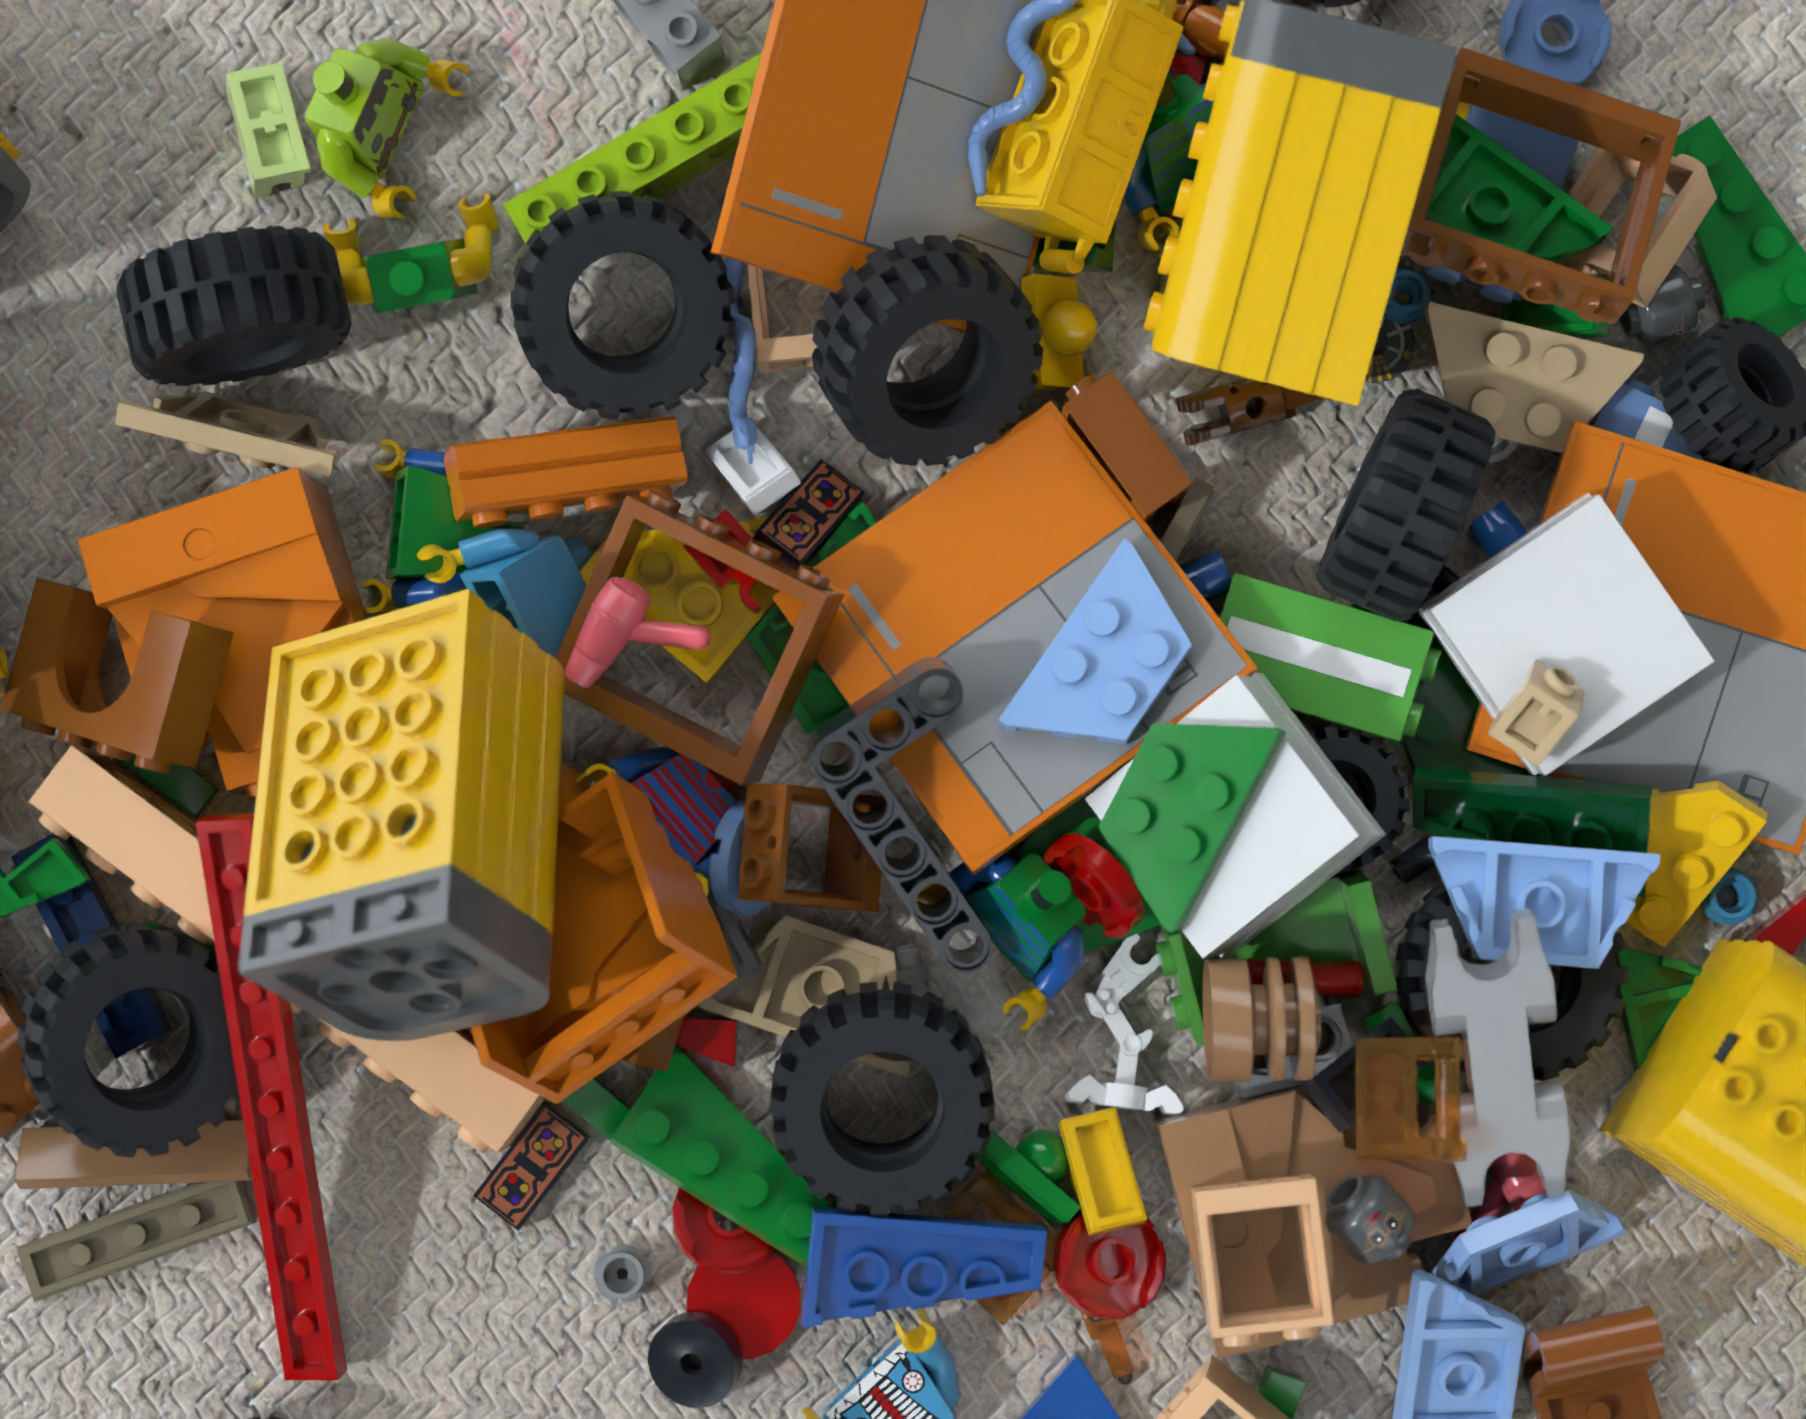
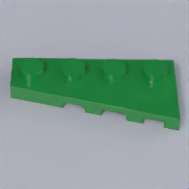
(1744, 241)
(715, 1154)

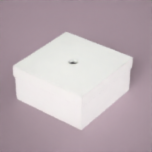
(1576, 601)
(1291, 834)

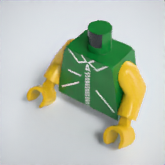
(420, 272)

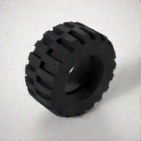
(890, 303)
(233, 305)
(635, 380)
(1406, 505)
(74, 997)
(1583, 1001)
(898, 1170)

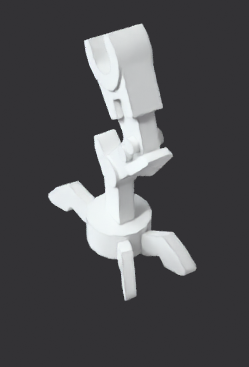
(1120, 979)

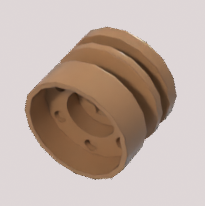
(1259, 1019)

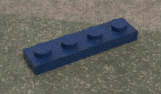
(73, 915)

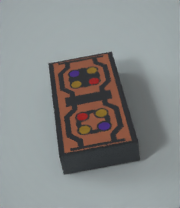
(809, 515)
(531, 1166)

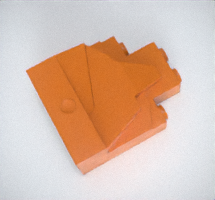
(242, 561)
(627, 944)

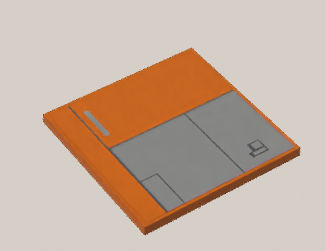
(867, 136)
(1737, 573)
(986, 580)

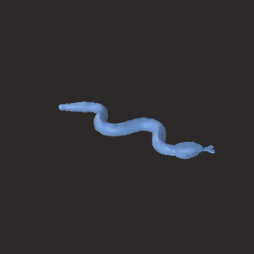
(1032, 91)
(743, 367)

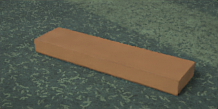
(60, 1160)

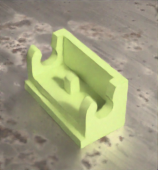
(267, 128)

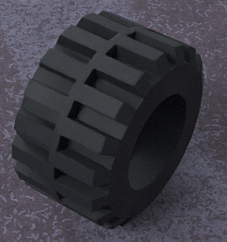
(1736, 395)
(1378, 781)

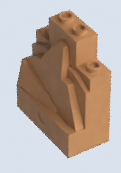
(1263, 1248)

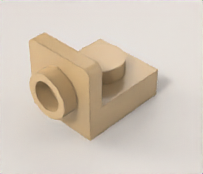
(1539, 712)

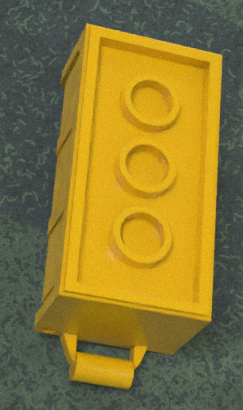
(1074, 155)

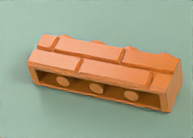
(563, 470)

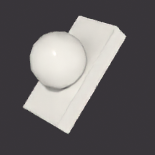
(758, 484)

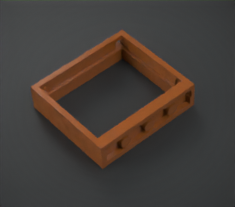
(1571, 113)
(736, 762)

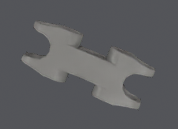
(1493, 1013)

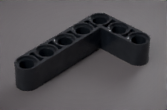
(891, 817)

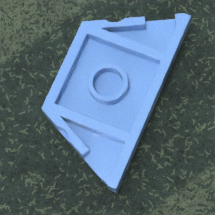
(1105, 659)
(1572, 892)
(1527, 1241)
(1456, 1354)

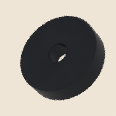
(711, 1343)

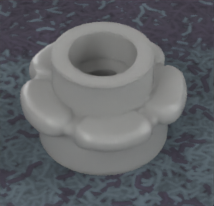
(611, 1285)

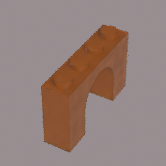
(160, 711)

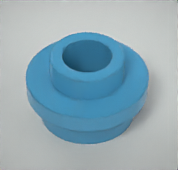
(1418, 294)
(1744, 901)

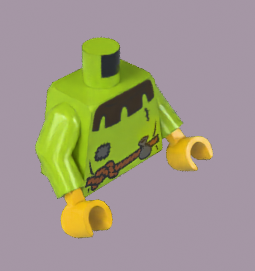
(364, 109)

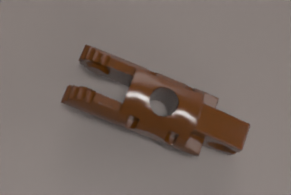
(1271, 405)

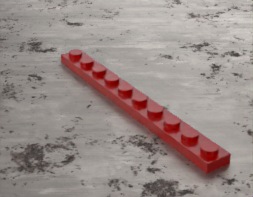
(273, 1121)

